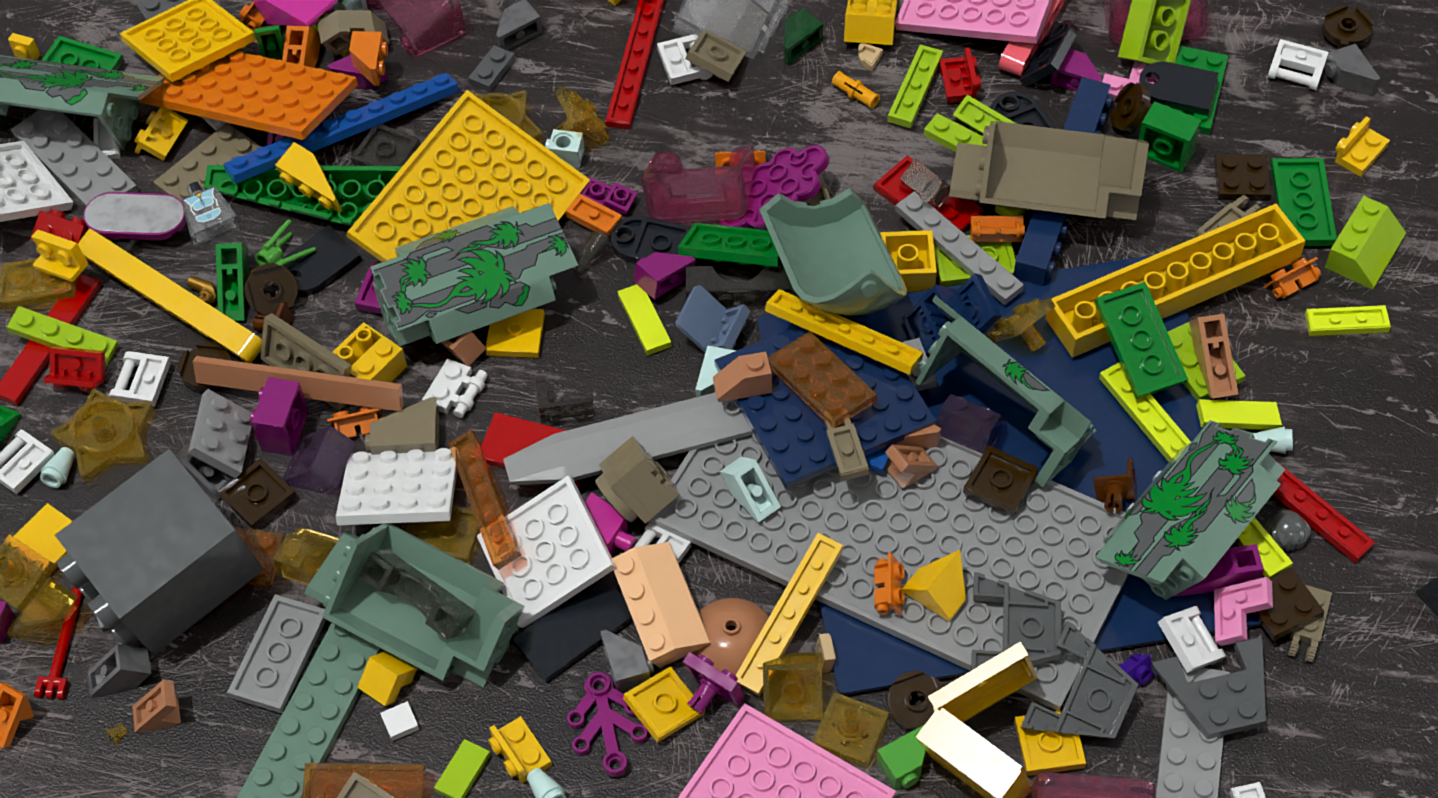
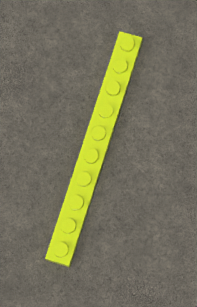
(1169, 440)

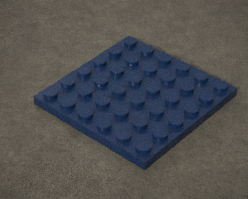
(797, 436)

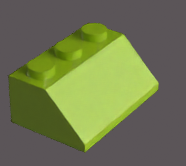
(1154, 30)
(1366, 243)

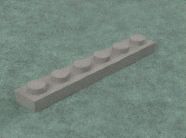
(959, 247)

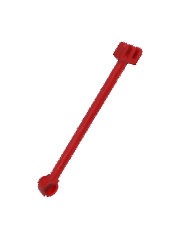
(54, 680)

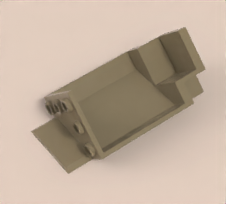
(1052, 170)

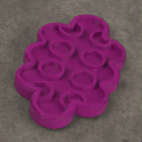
(787, 173)

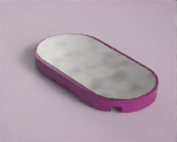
(135, 215)

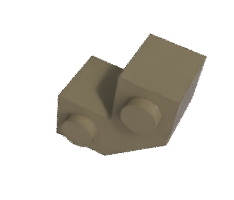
(337, 28)

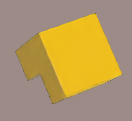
(385, 677)

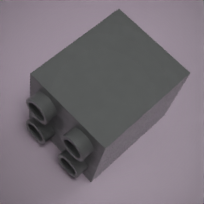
(155, 555)

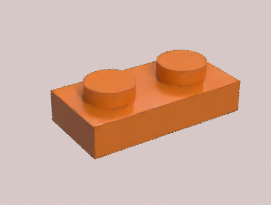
(593, 215)

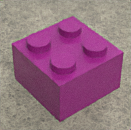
(279, 416)

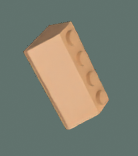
(660, 603)

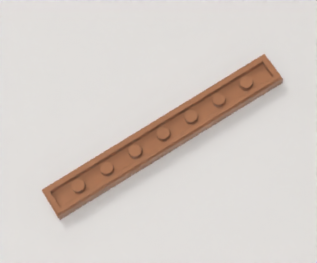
(313, 384)

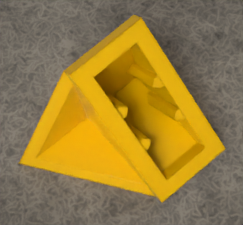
(939, 585)

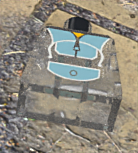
(207, 213)

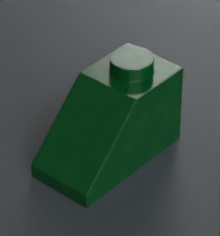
(801, 34)

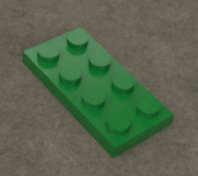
(1207, 61)
(1305, 198)
(730, 244)
(1140, 340)

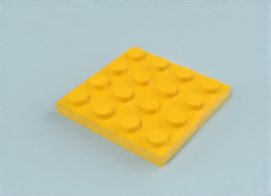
(187, 37)

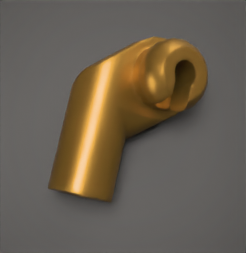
(206, 289)

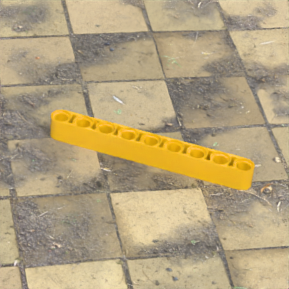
(170, 296)

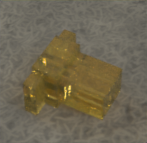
(116, 732)

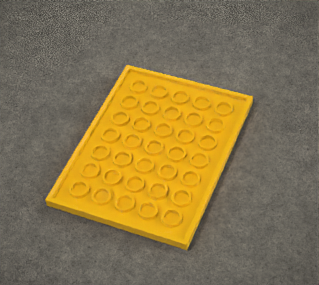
(463, 172)

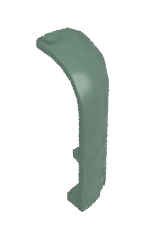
(834, 254)

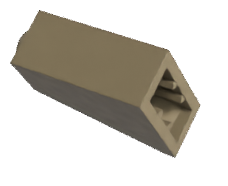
(406, 430)

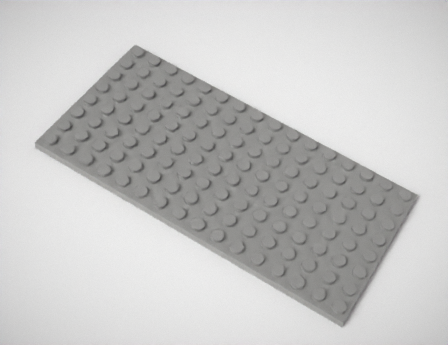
(1039, 549)

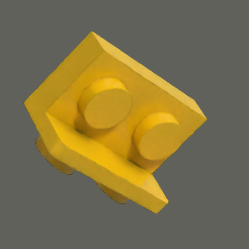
(161, 133)
(1360, 148)
(58, 256)
(519, 749)

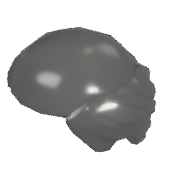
(1288, 529)

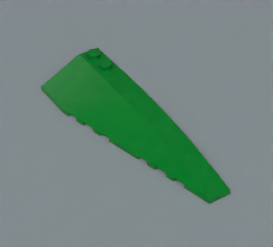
(352, 185)

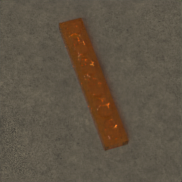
(484, 500)

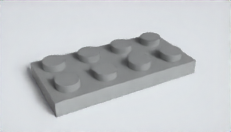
(277, 654)

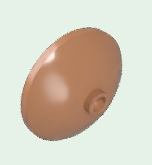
(729, 647)

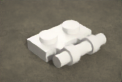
(450, 383)

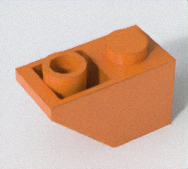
(367, 54)

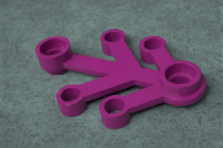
(604, 719)

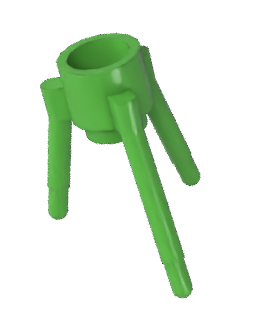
(272, 252)

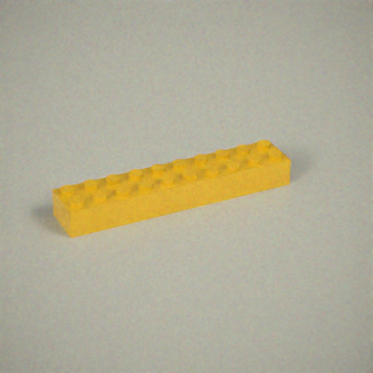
(1183, 274)

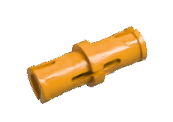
(868, 97)

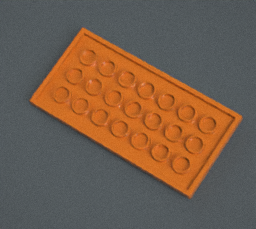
(257, 94)

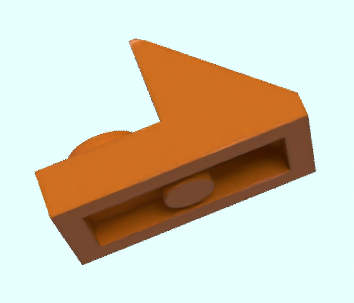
(13, 709)

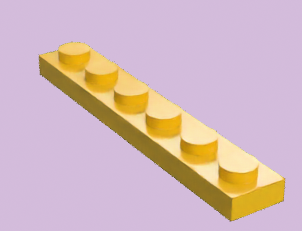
(844, 332)
(789, 611)

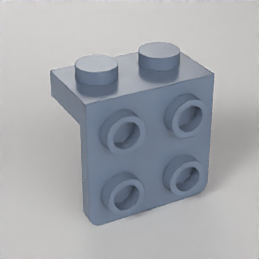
(709, 322)

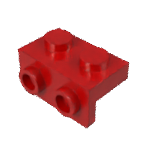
(960, 77)
(59, 226)
(76, 368)

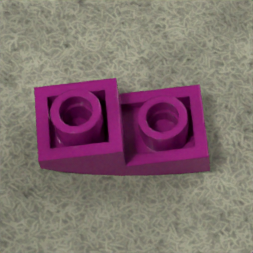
(615, 198)

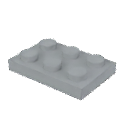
(221, 433)

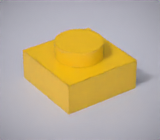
(23, 46)

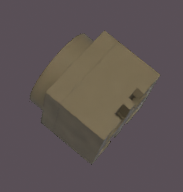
(635, 482)

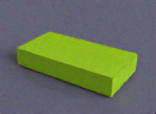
(462, 770)

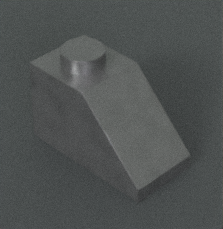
(518, 25)
(1352, 70)
(206, 476)
(625, 661)
(119, 670)

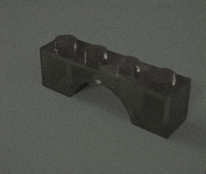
(728, 293)
(397, 577)

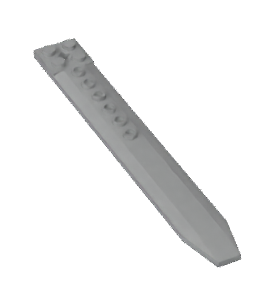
(659, 430)

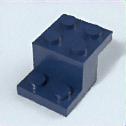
(970, 301)

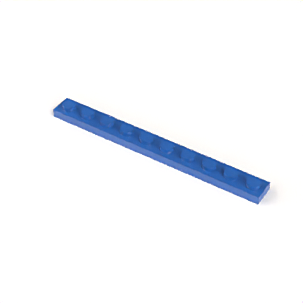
(344, 126)

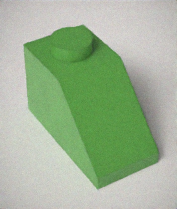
(902, 760)

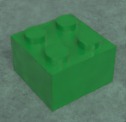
(1170, 136)

